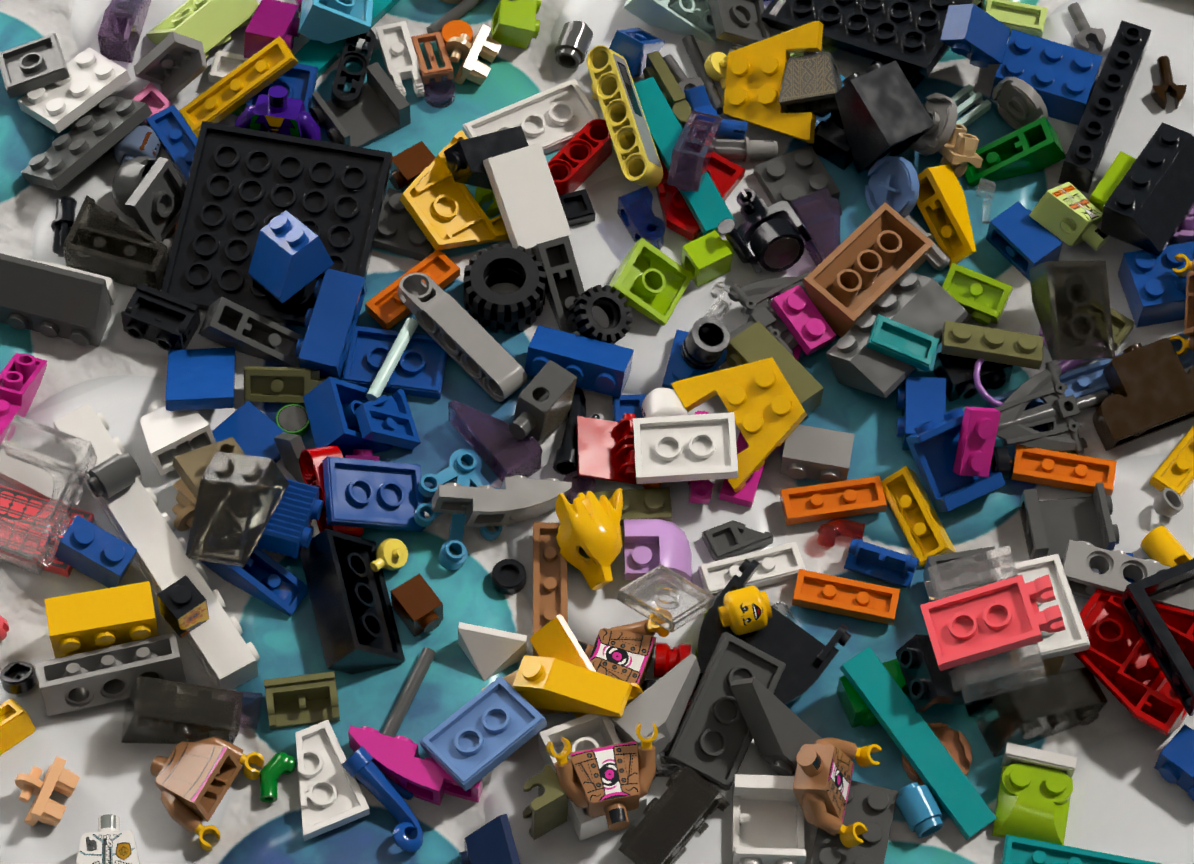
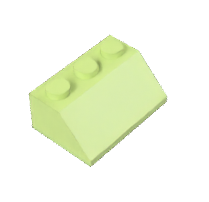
(206, 21)

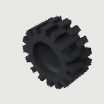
(612, 306)

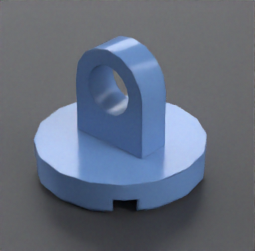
(892, 182)

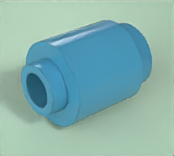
(919, 809)

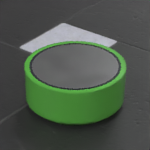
(293, 419)

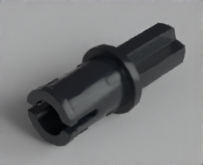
(63, 222)

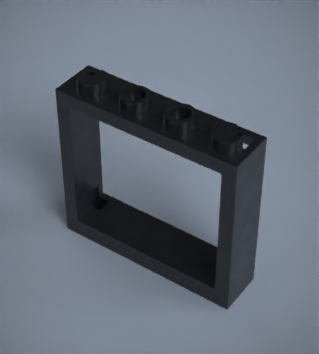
(1155, 631)

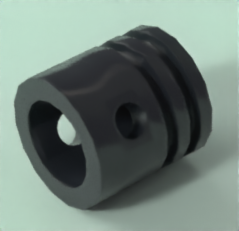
(705, 343)

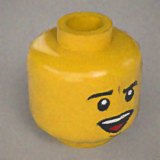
(745, 610)

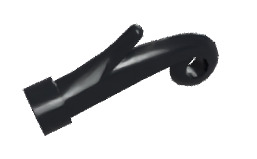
(566, 456)

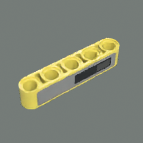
(610, 72)

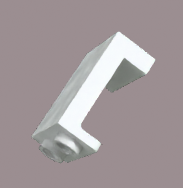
(766, 821)

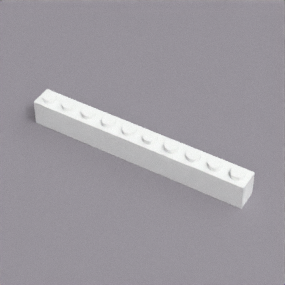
(163, 557)

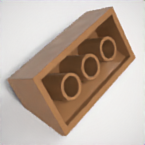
(865, 267)

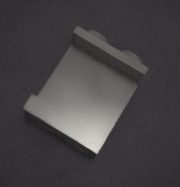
(376, 115)
(1053, 523)

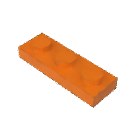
(387, 306)
(1063, 469)
(833, 500)
(846, 597)

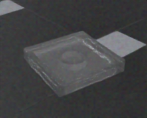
(666, 598)

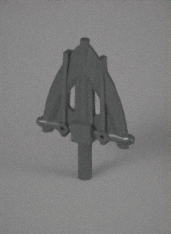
(755, 303)
(1016, 423)

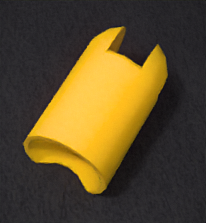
(1164, 547)

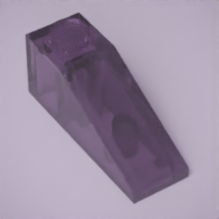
(693, 151)
(822, 221)
(495, 443)

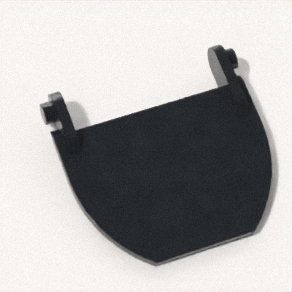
(781, 638)

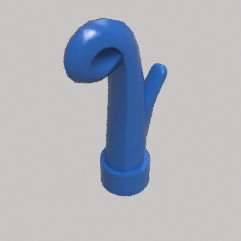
(390, 795)

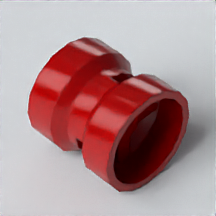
(668, 658)

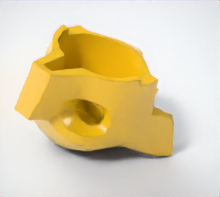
(595, 529)

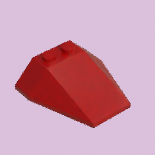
(1125, 663)

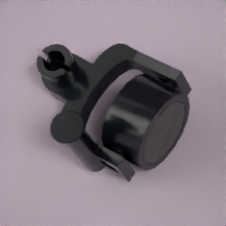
(770, 234)

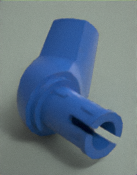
(699, 102)

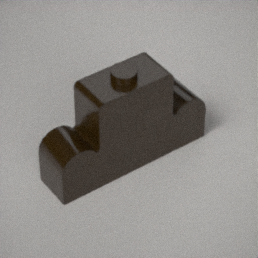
(1147, 396)

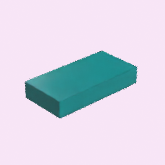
(902, 342)

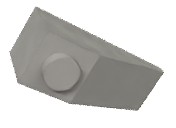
(660, 704)

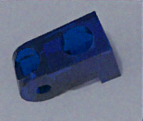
(639, 219)

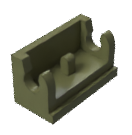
(301, 700)
(550, 806)

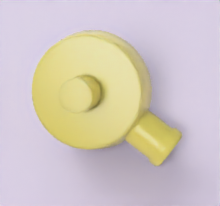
(716, 67)
(390, 555)

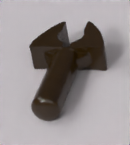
(1158, 93)

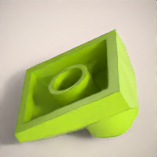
(650, 281)
(1032, 803)

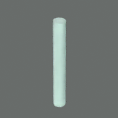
(392, 359)

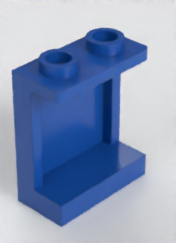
(935, 453)

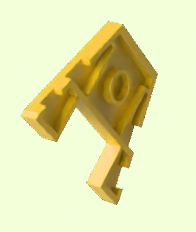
(756, 80)
(447, 208)
(762, 407)

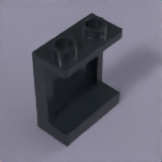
(929, 684)

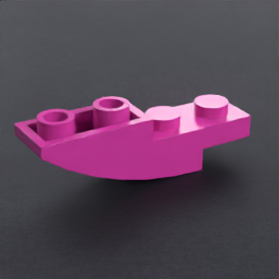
(18, 388)
(401, 762)

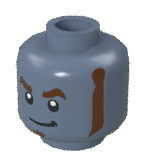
(139, 142)

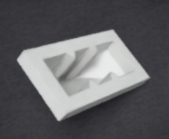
(491, 648)

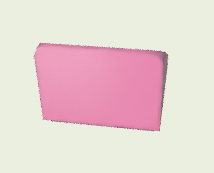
(154, 99)

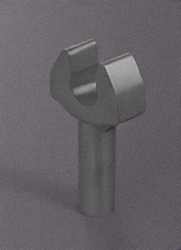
(1086, 33)
(680, 76)

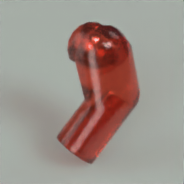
(839, 527)

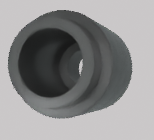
(573, 44)
(113, 475)

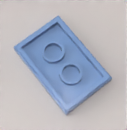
(483, 733)

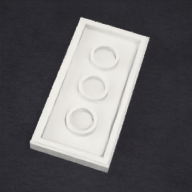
(545, 118)

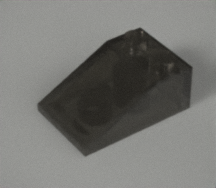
(1073, 309)
(234, 507)

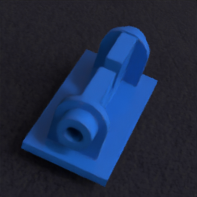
(881, 563)

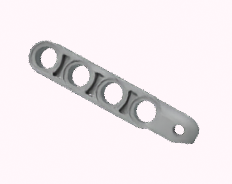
(461, 336)

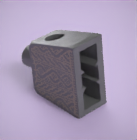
(810, 84)
(544, 403)

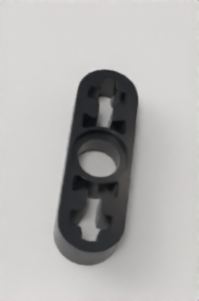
(356, 79)

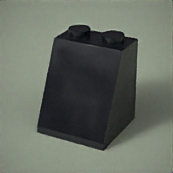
(880, 114)

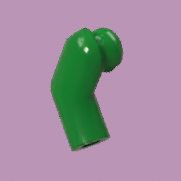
(270, 773)

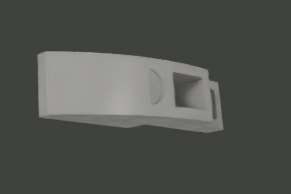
(512, 503)

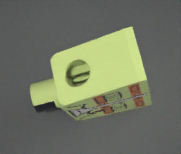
(1070, 216)

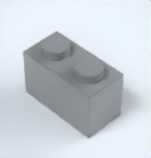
(817, 454)

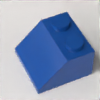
(287, 257)
(333, 417)

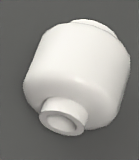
(662, 403)

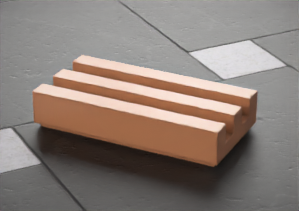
(435, 72)

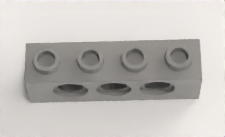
(1115, 566)
(107, 673)

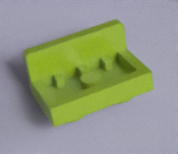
(977, 293)

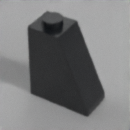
(467, 155)

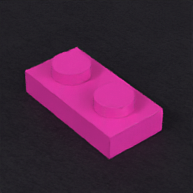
(803, 319)
(976, 441)

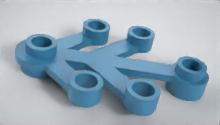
(463, 476)

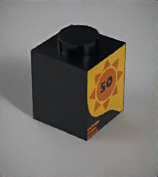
(183, 606)

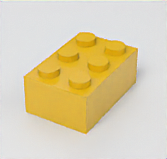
(100, 618)

